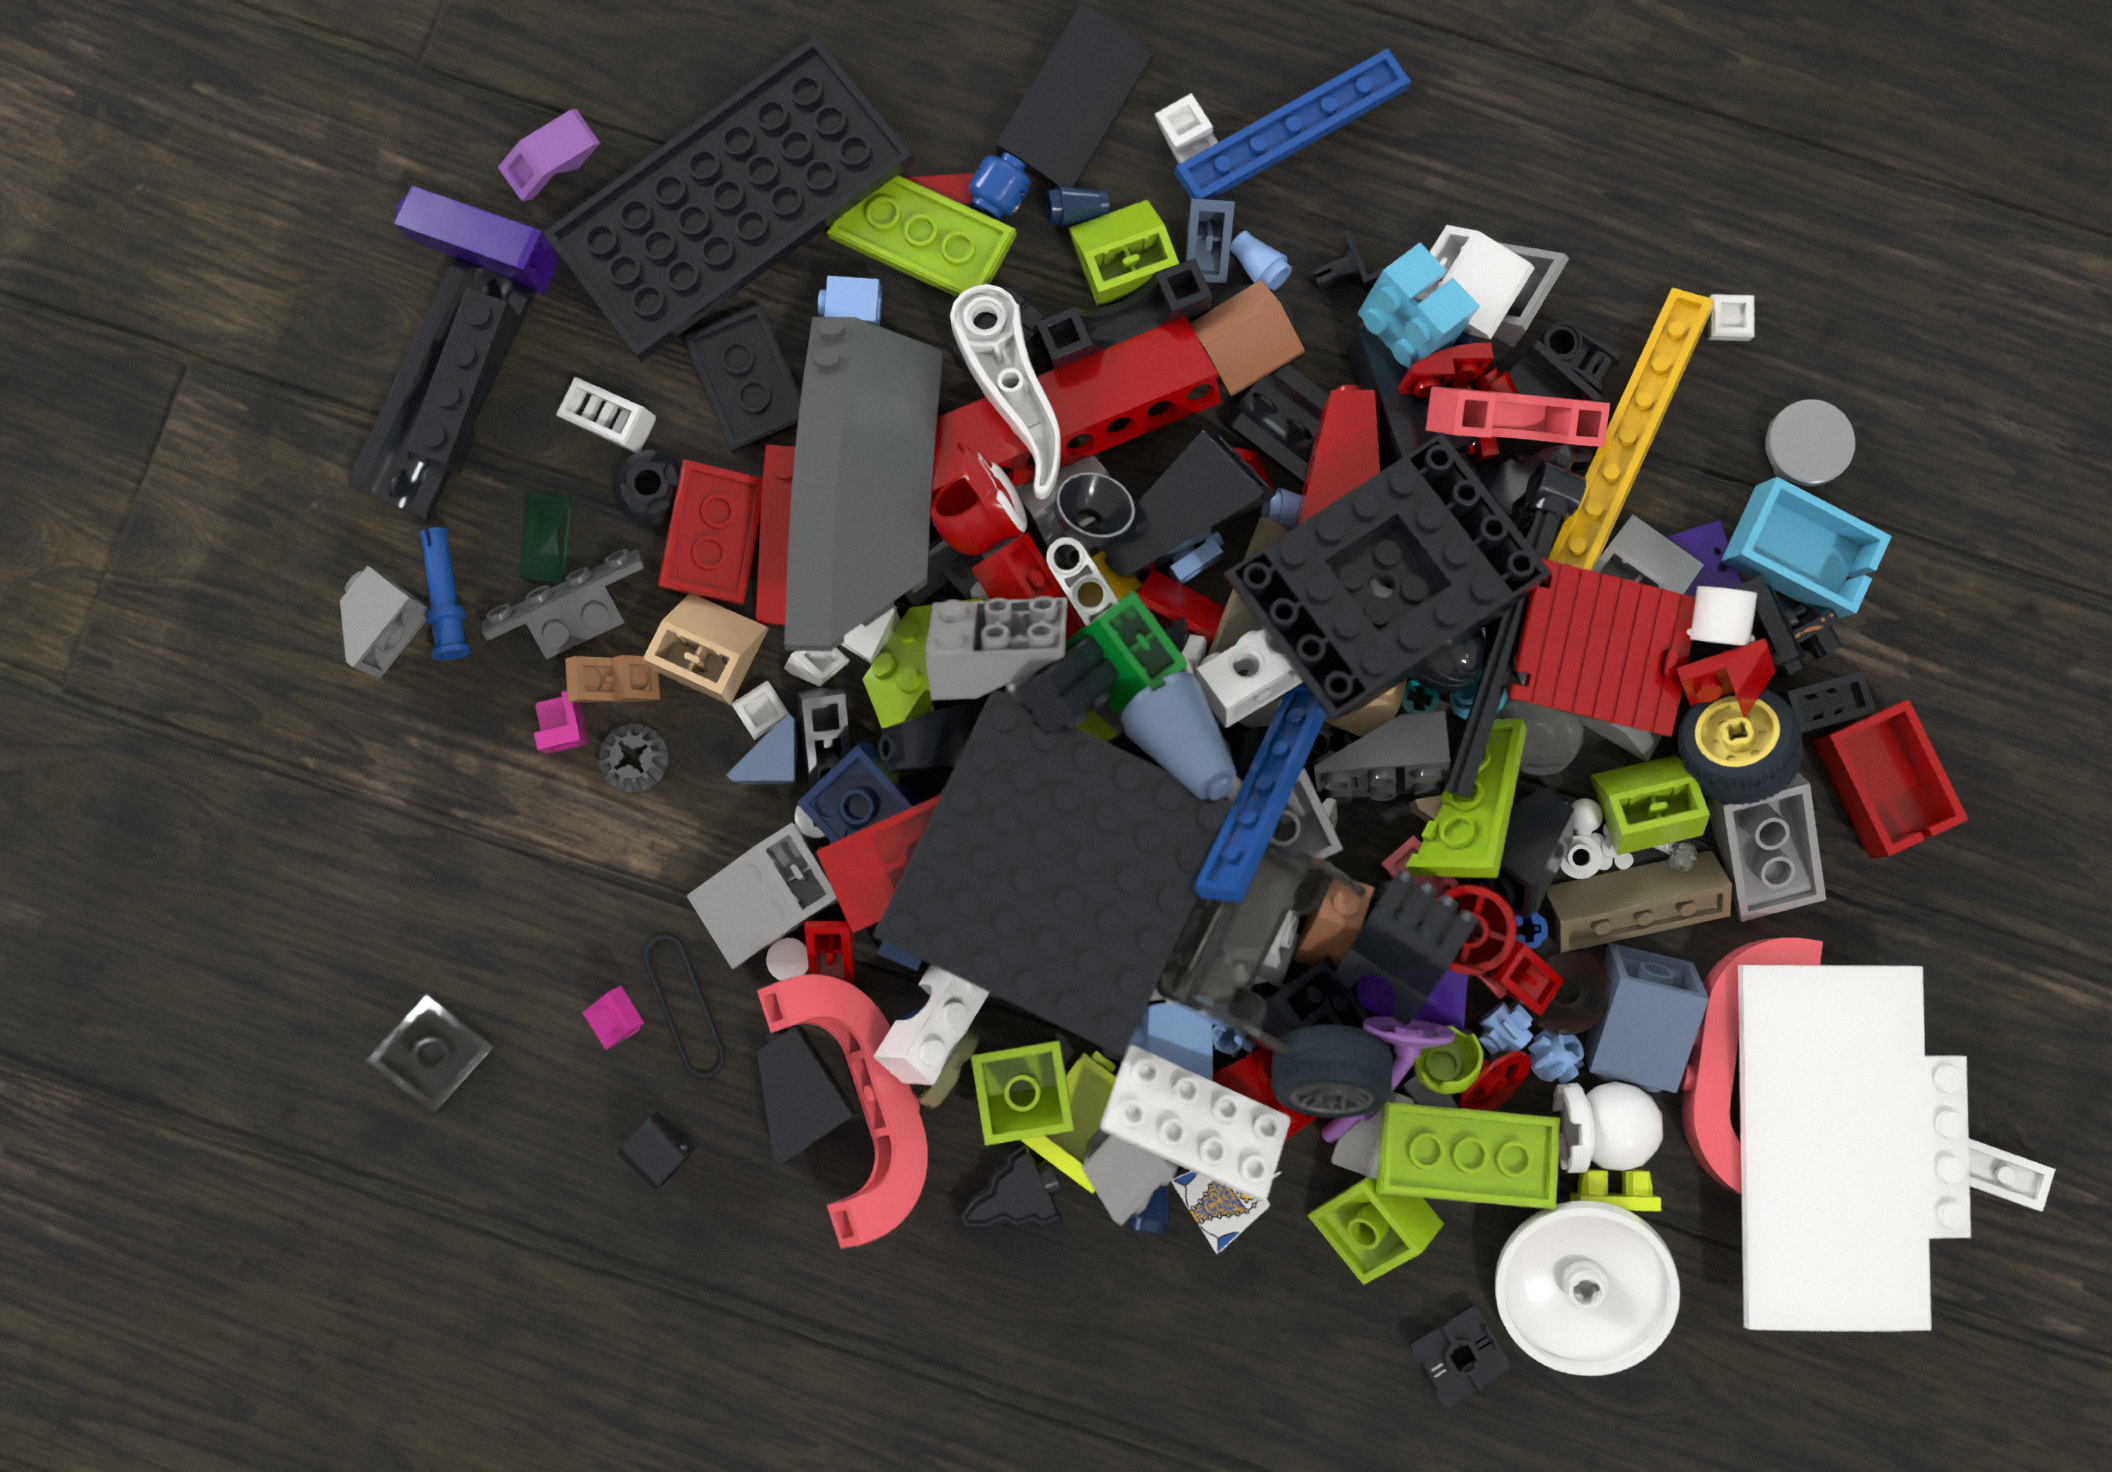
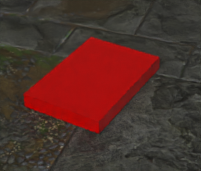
(712, 533)

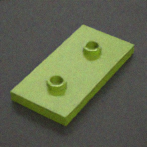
(925, 236)
(1468, 1155)

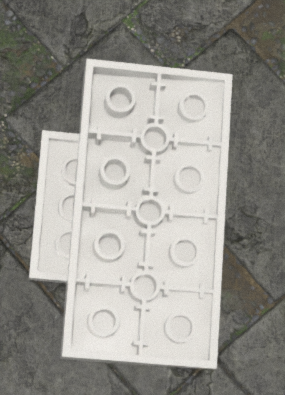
(1845, 1148)

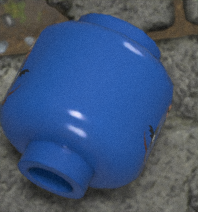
(999, 185)

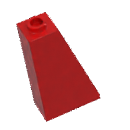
(1343, 449)

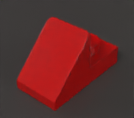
(1739, 671)

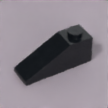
(822, 730)

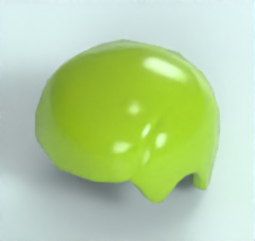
(1450, 1066)

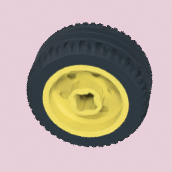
(1740, 756)

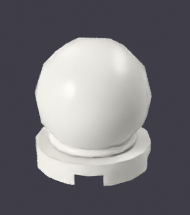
(1609, 1125)

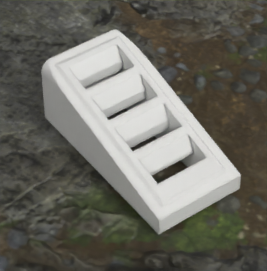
(630, 427)

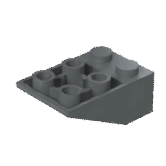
(1394, 759)

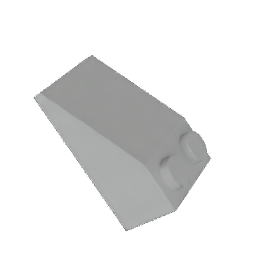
(1770, 851)

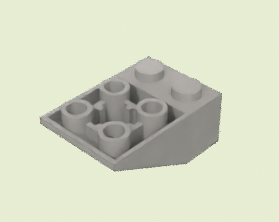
(991, 643)
(763, 895)

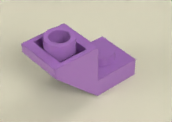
(549, 150)

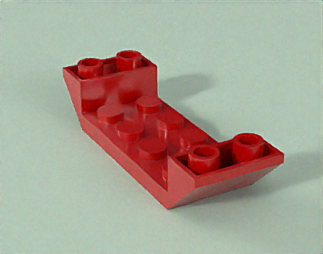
(871, 862)

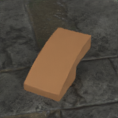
(611, 679)

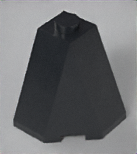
(1532, 851)

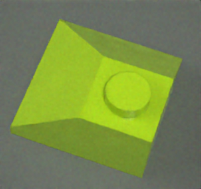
(1375, 1229)

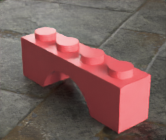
(1517, 416)

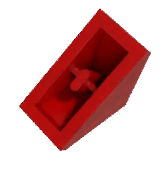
(831, 949)
(1526, 979)

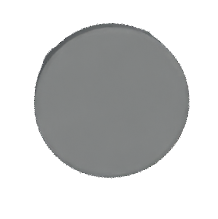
(1810, 443)

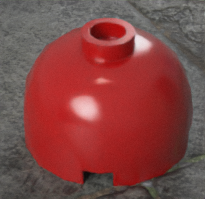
(1492, 935)

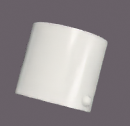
(1723, 616)

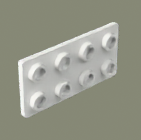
(1195, 1123)

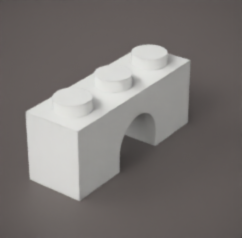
(922, 1045)

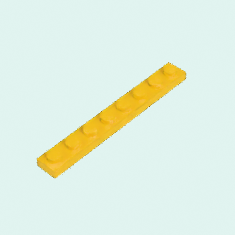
(1632, 429)

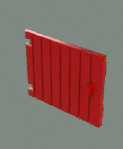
(1599, 648)

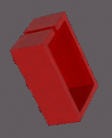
(1890, 780)

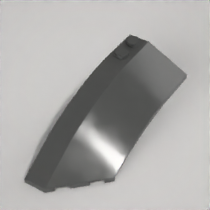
(859, 479)

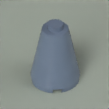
(1181, 735)

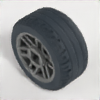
(1332, 1071)

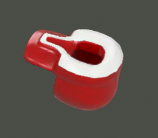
(978, 507)

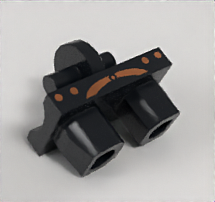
(1816, 633)

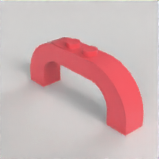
(1712, 1061)
(887, 1103)

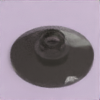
(1581, 976)

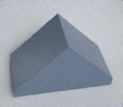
(1210, 237)
(772, 758)

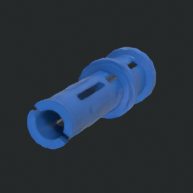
(445, 613)

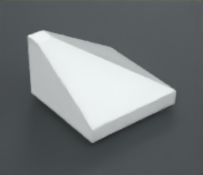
(816, 666)

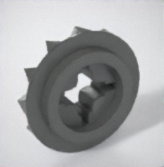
(653, 760)

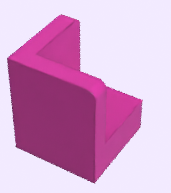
(560, 725)

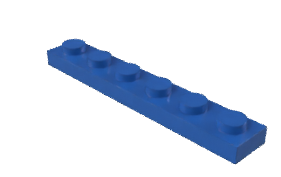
(1292, 127)
(1262, 798)

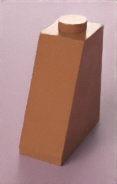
(1332, 927)

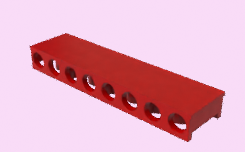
(1086, 400)

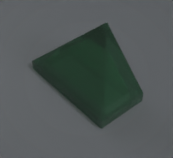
(545, 537)

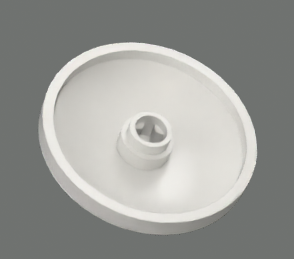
(1587, 1288)

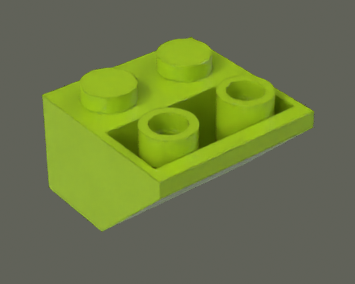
(1122, 251)
(1650, 804)

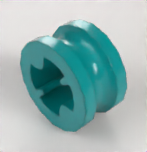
(1407, 706)

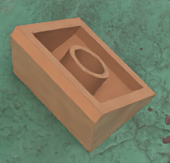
(1247, 337)

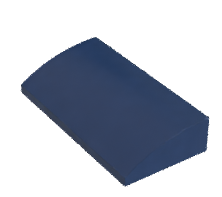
(856, 795)

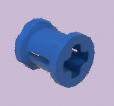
(1539, 930)

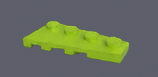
(1472, 832)

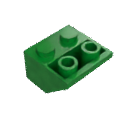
(1135, 647)

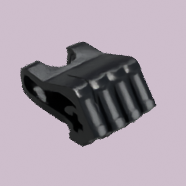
(1407, 943)

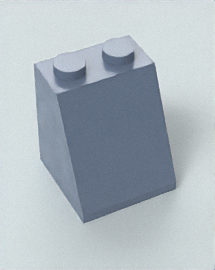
(1648, 1019)

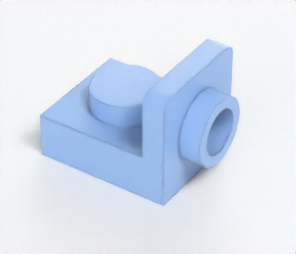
(1194, 560)

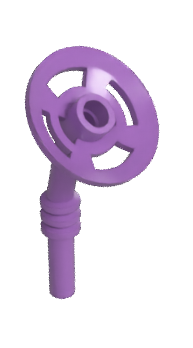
(1407, 1045)

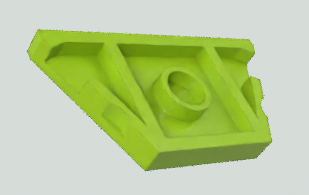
(899, 674)

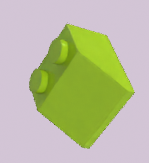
(1022, 1092)

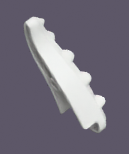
(1006, 376)

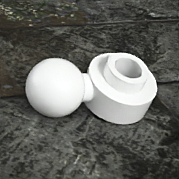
(1587, 819)

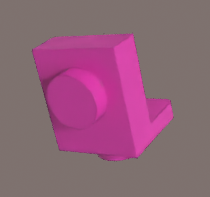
(613, 1017)

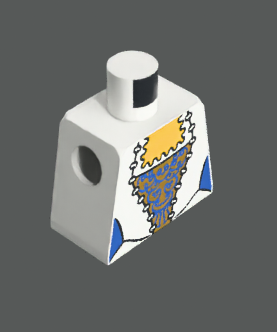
(1217, 1208)

